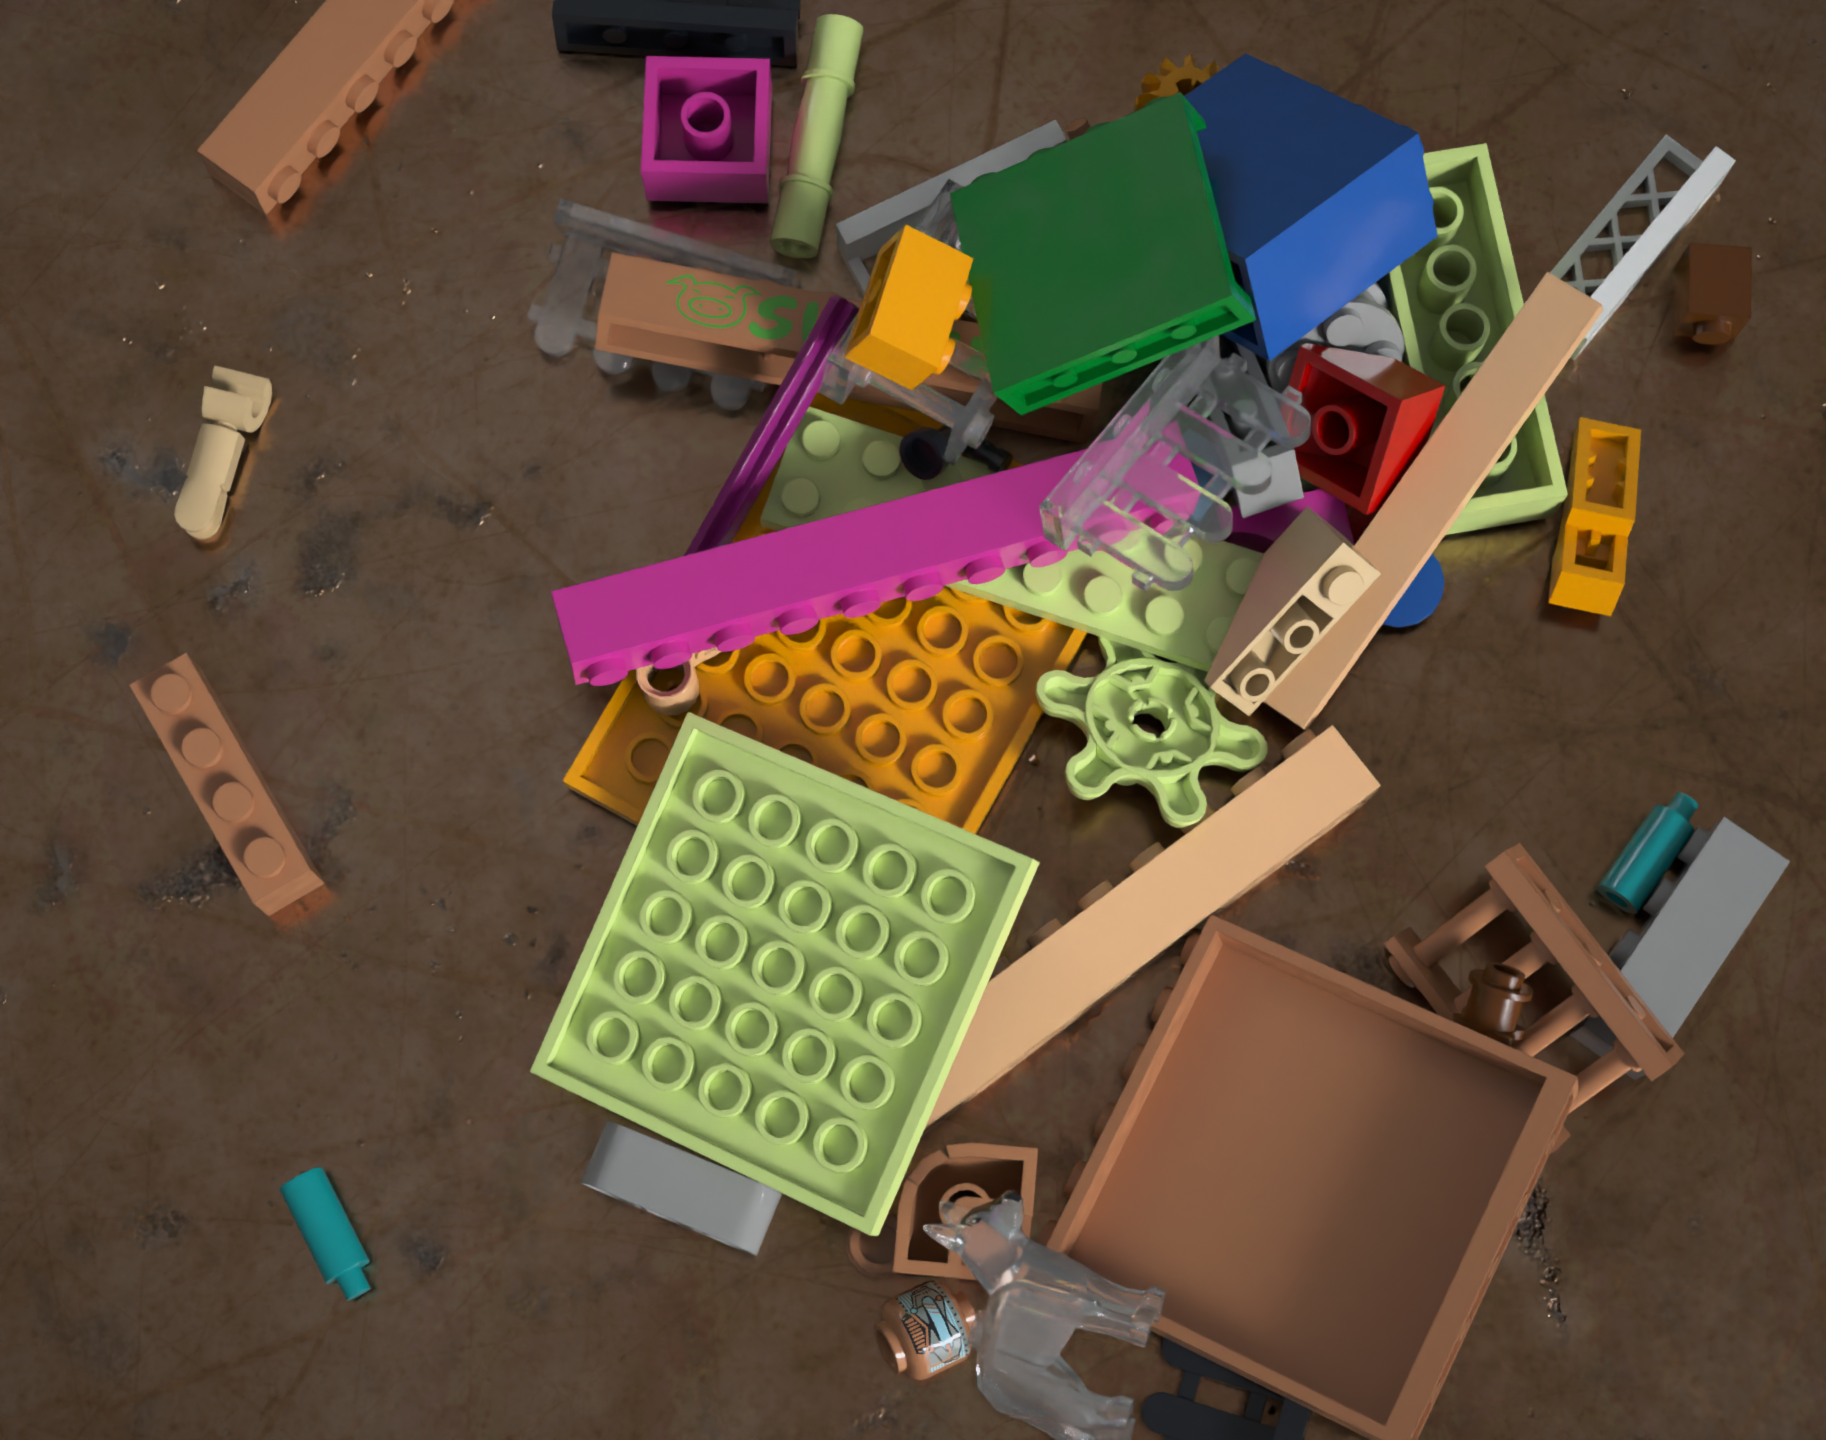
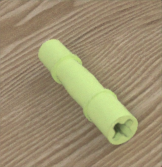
(816, 136)

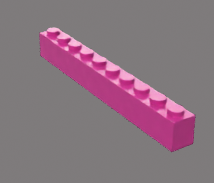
(817, 571)

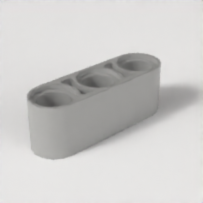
(681, 1188)

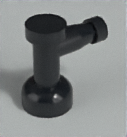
(925, 447)

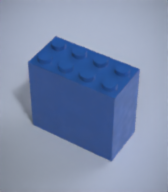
(1307, 196)

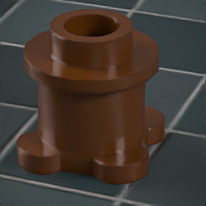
(1495, 1003)

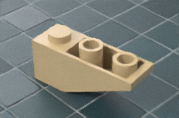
(1290, 604)

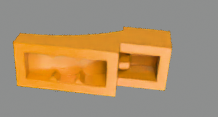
(1596, 517)

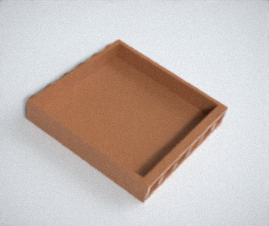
(1312, 1178)

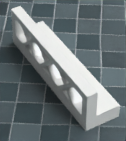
(1663, 228)
(869, 230)

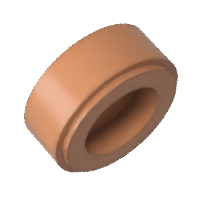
(874, 1254)

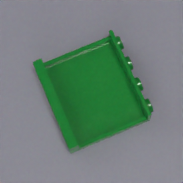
(1098, 256)

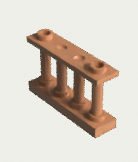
(1556, 938)

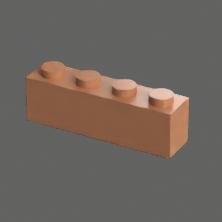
(227, 784)

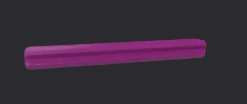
(774, 429)

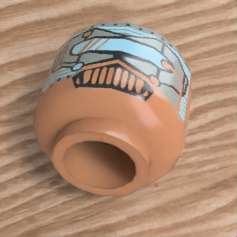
(925, 1330)

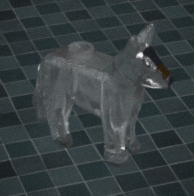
(1030, 1316)

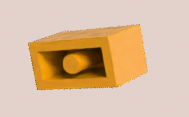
(910, 308)

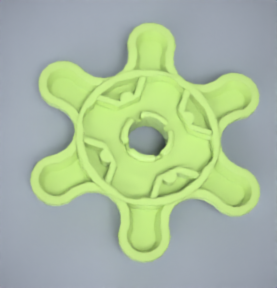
(1126, 754)

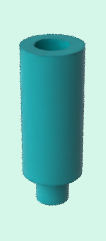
(1649, 854)
(327, 1231)

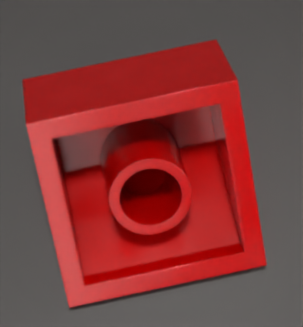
(1365, 422)

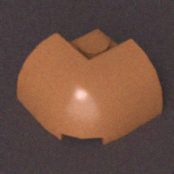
(966, 1176)

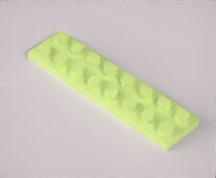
(849, 466)

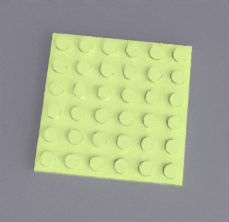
(784, 971)

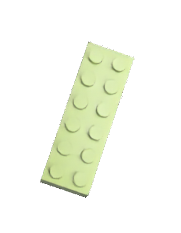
(1453, 310)

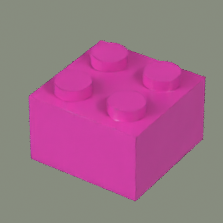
(706, 129)

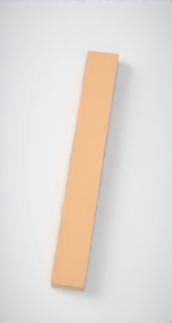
(1443, 482)

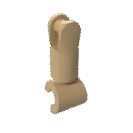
(231, 404)

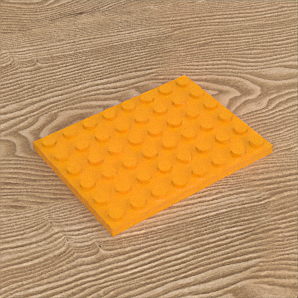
(903, 700)

